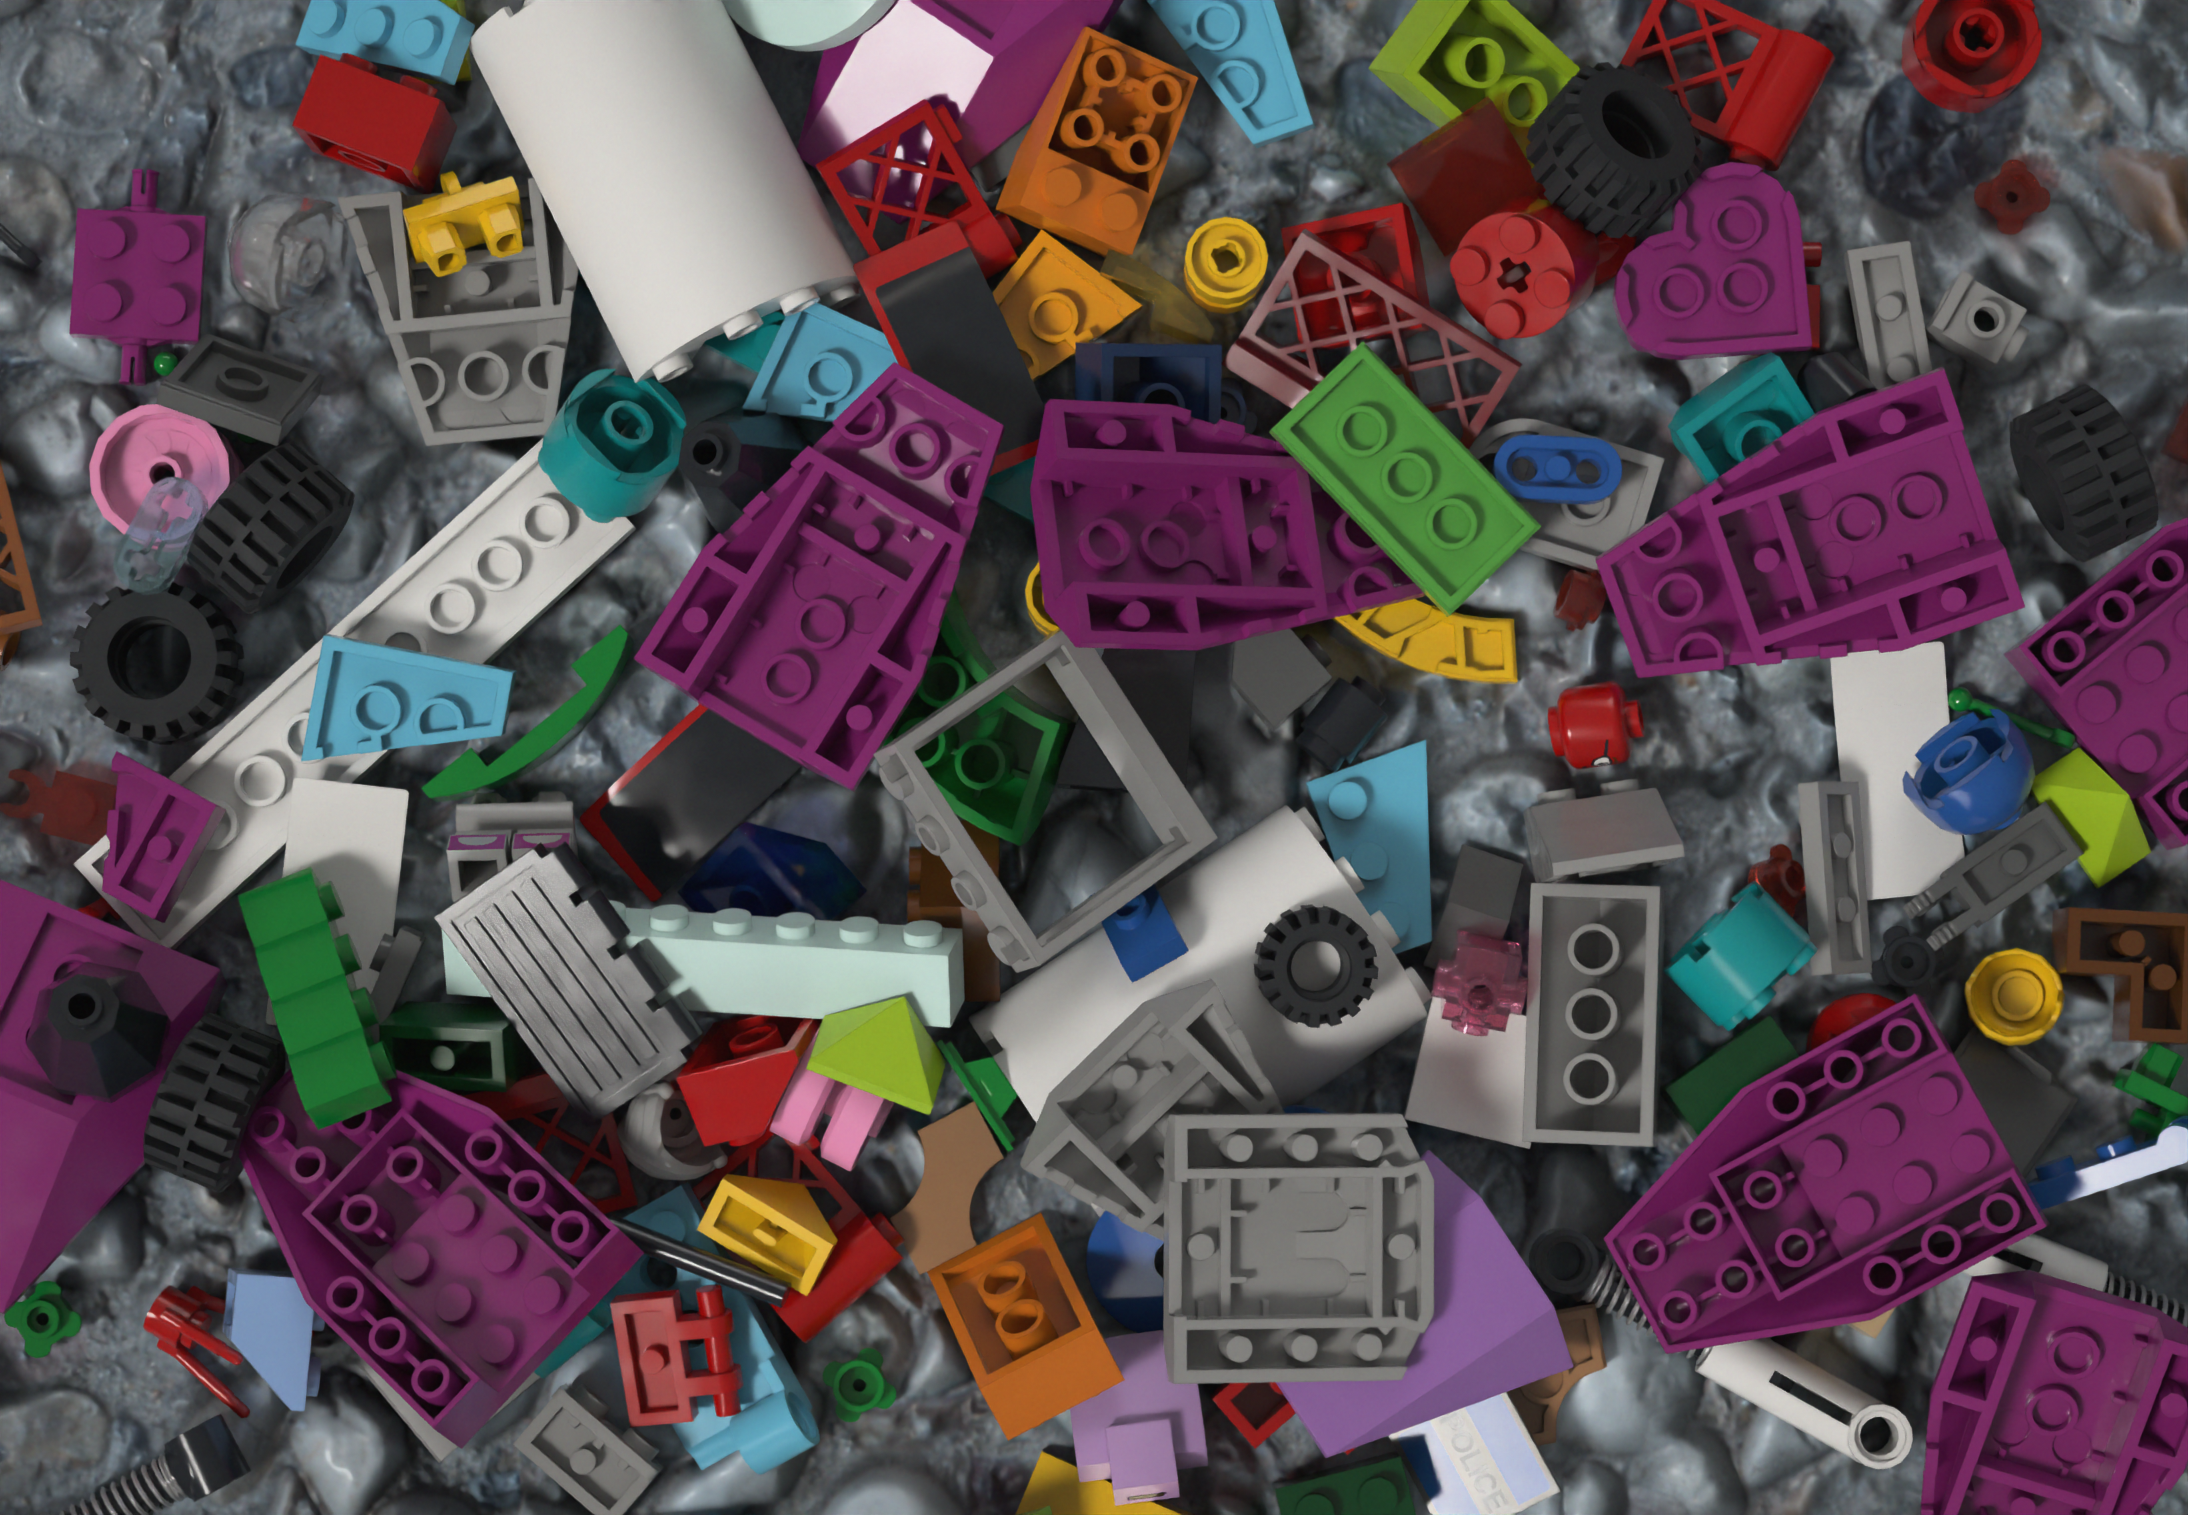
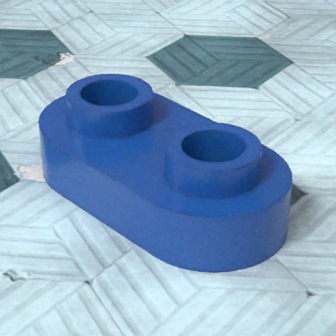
(1555, 469)

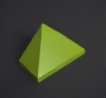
(2094, 814)
(880, 1052)

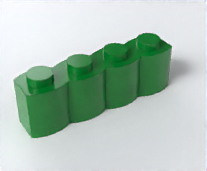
(316, 997)

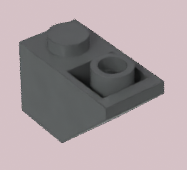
(1278, 674)

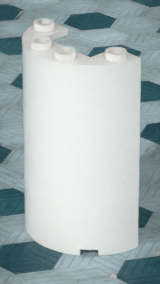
(663, 171)
(1221, 911)

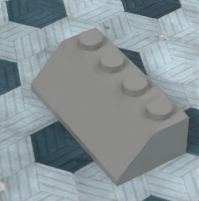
(1594, 1014)

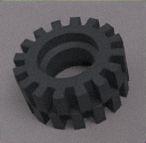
(1343, 994)

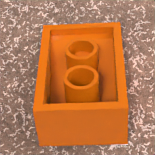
(1024, 1327)

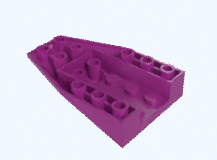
(974, 56)
(2119, 677)
(59, 1150)
(1826, 1193)
(432, 1242)

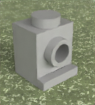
(1955, 330)

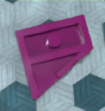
(154, 838)

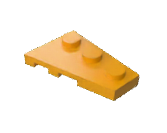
(1056, 301)

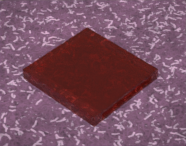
(1464, 174)

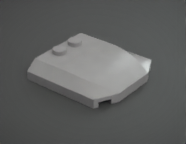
(1294, 1247)

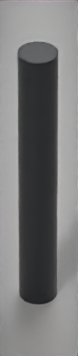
(705, 1263)

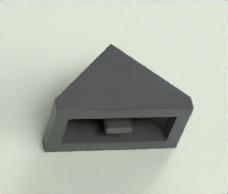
(1475, 902)

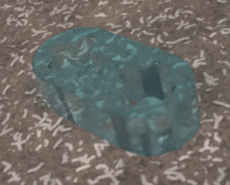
(147, 528)

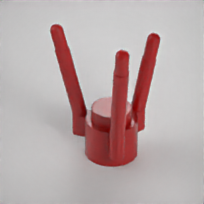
(180, 1322)

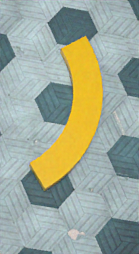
(1437, 644)

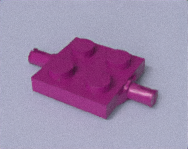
(138, 277)

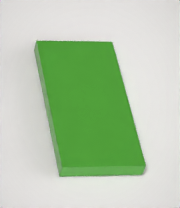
(1405, 479)

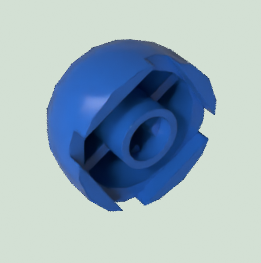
(1973, 775)

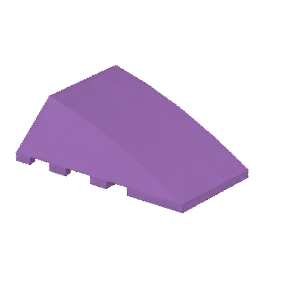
(1484, 1339)

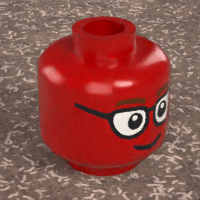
(1595, 725)

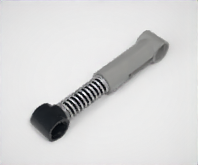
(191, 1468)

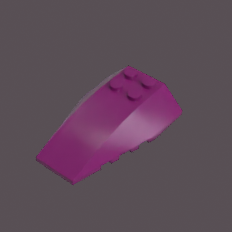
(1189, 532)
(1820, 544)
(835, 580)
(2055, 1403)

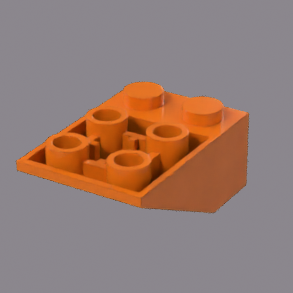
(1098, 145)

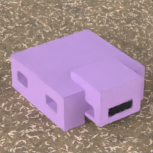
(1140, 1426)

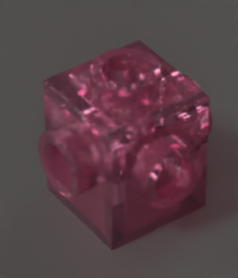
(1480, 962)

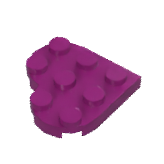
(1722, 276)

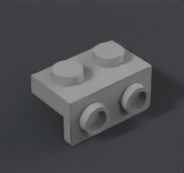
(588, 1452)

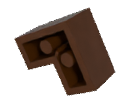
(939, 903)
(2143, 955)

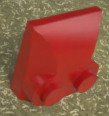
(1379, 240)

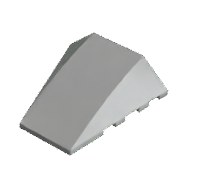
(478, 344)
(1111, 1113)

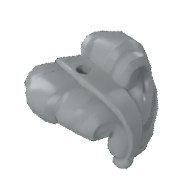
(666, 1145)

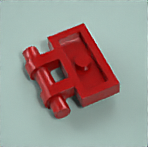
(656, 1356)

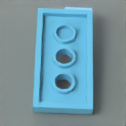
(774, 1408)

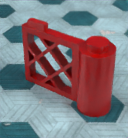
(1768, 97)
(988, 236)
(859, 1259)

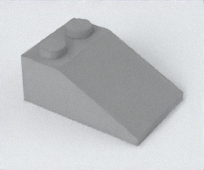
(1600, 834)

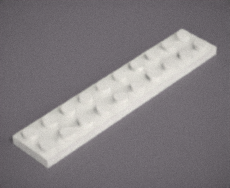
(452, 599)

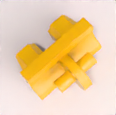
(462, 219)

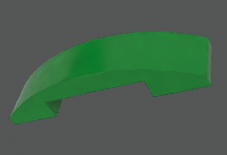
(598, 669)

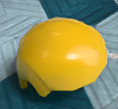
(2014, 996)

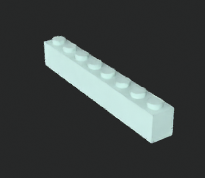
(783, 962)

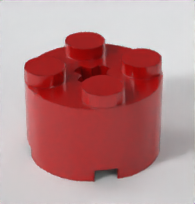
(1964, 78)
(1498, 285)

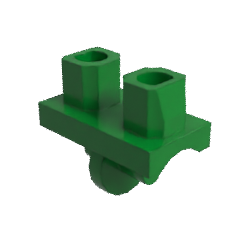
(2151, 1083)

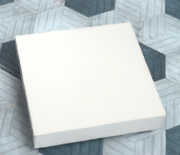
(1470, 1080)

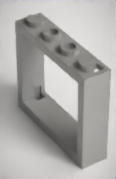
(1126, 747)

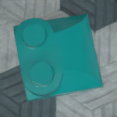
(1738, 415)

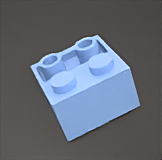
(274, 1331)

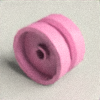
(146, 445)
(853, 1112)

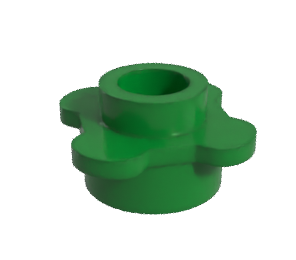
(62, 1319)
(865, 1367)

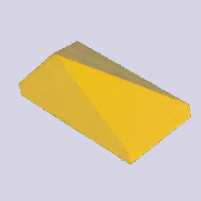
(771, 1227)

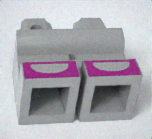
(498, 832)

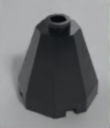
(736, 458)
(98, 1032)

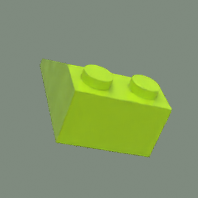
(1464, 50)

